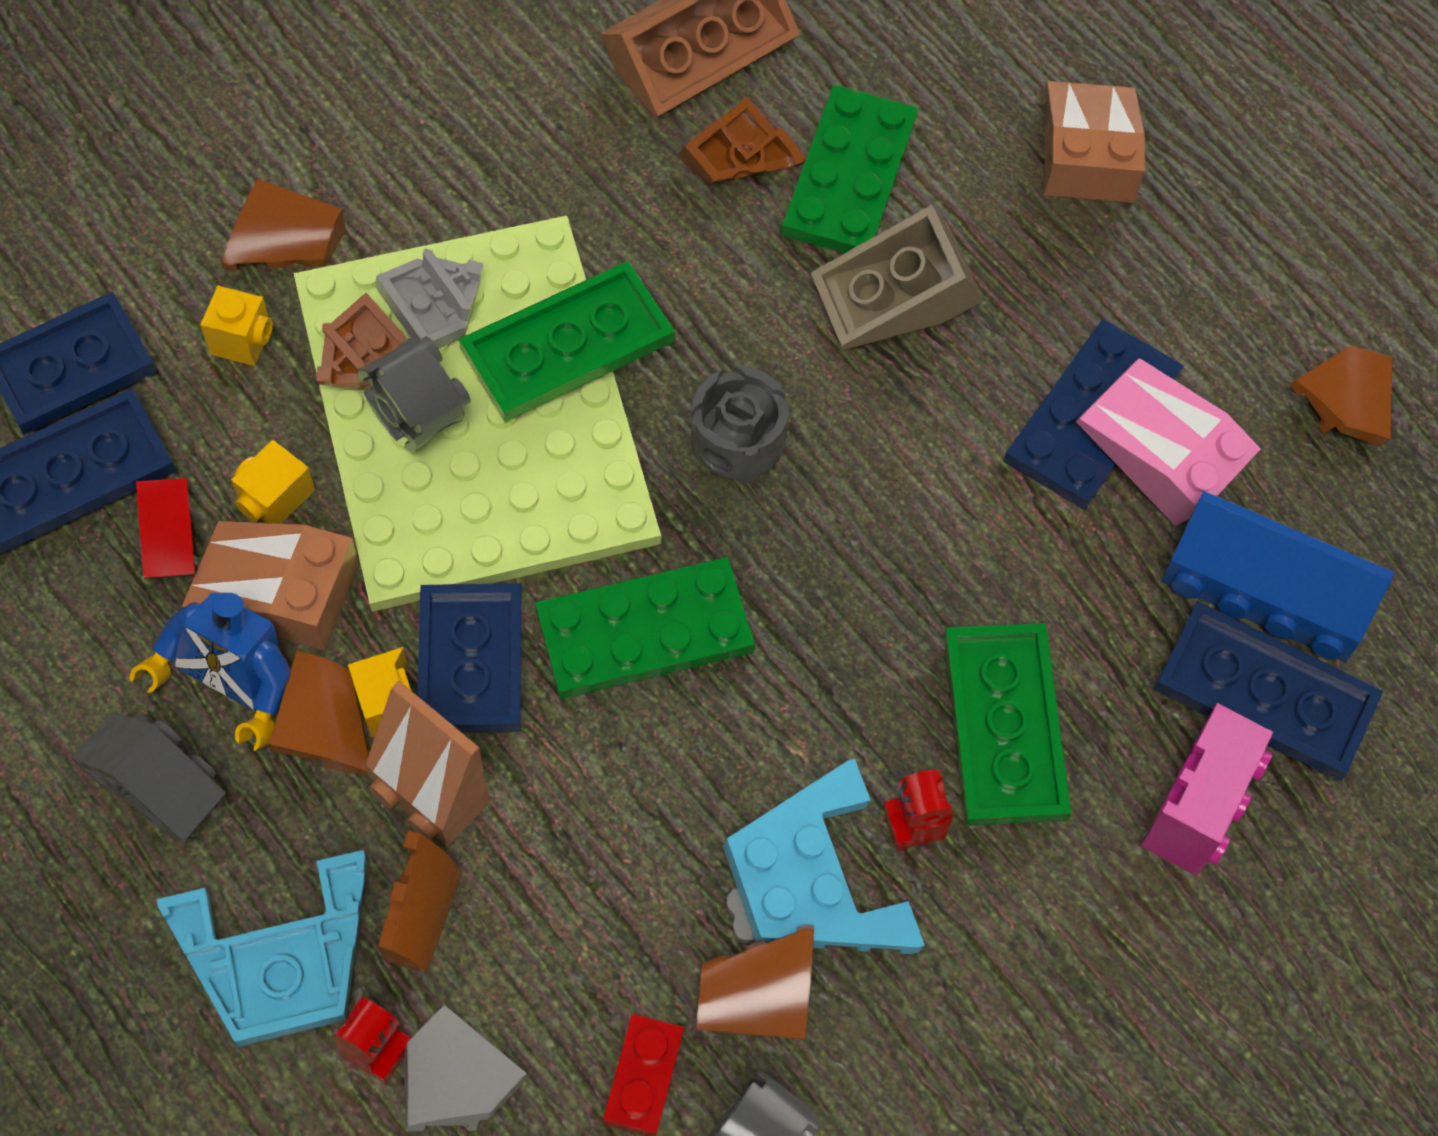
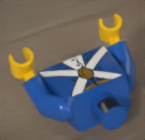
(227, 651)

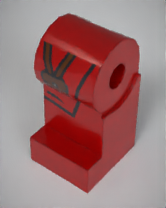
(920, 811)
(372, 1040)

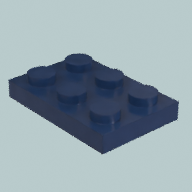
(71, 362)
(472, 655)

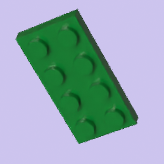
(849, 170)
(566, 340)
(644, 628)
(1006, 724)

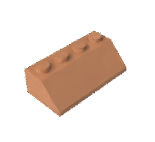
(692, 44)

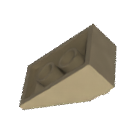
(897, 282)

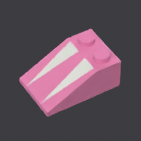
(1167, 439)

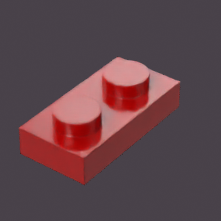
(643, 1075)

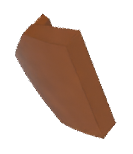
(354, 340)
(1352, 394)

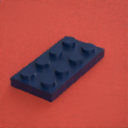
(1052, 443)
(77, 467)
(1306, 703)

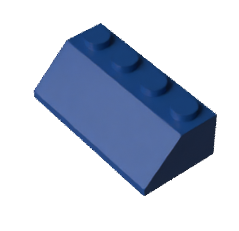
(1276, 577)

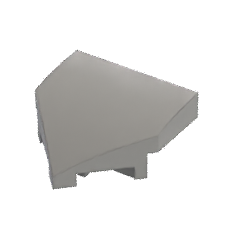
(432, 296)
(455, 1075)

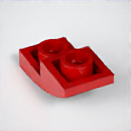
(165, 528)

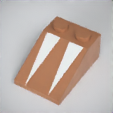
(1093, 142)
(282, 573)
(426, 768)

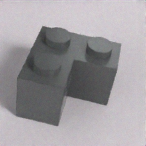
(151, 772)

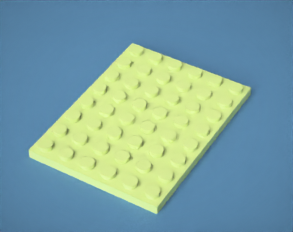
(484, 492)

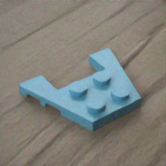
(795, 879)
(282, 974)

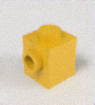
(236, 325)
(271, 484)

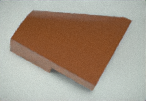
(740, 146)
(283, 229)
(321, 716)
(419, 904)
(759, 989)

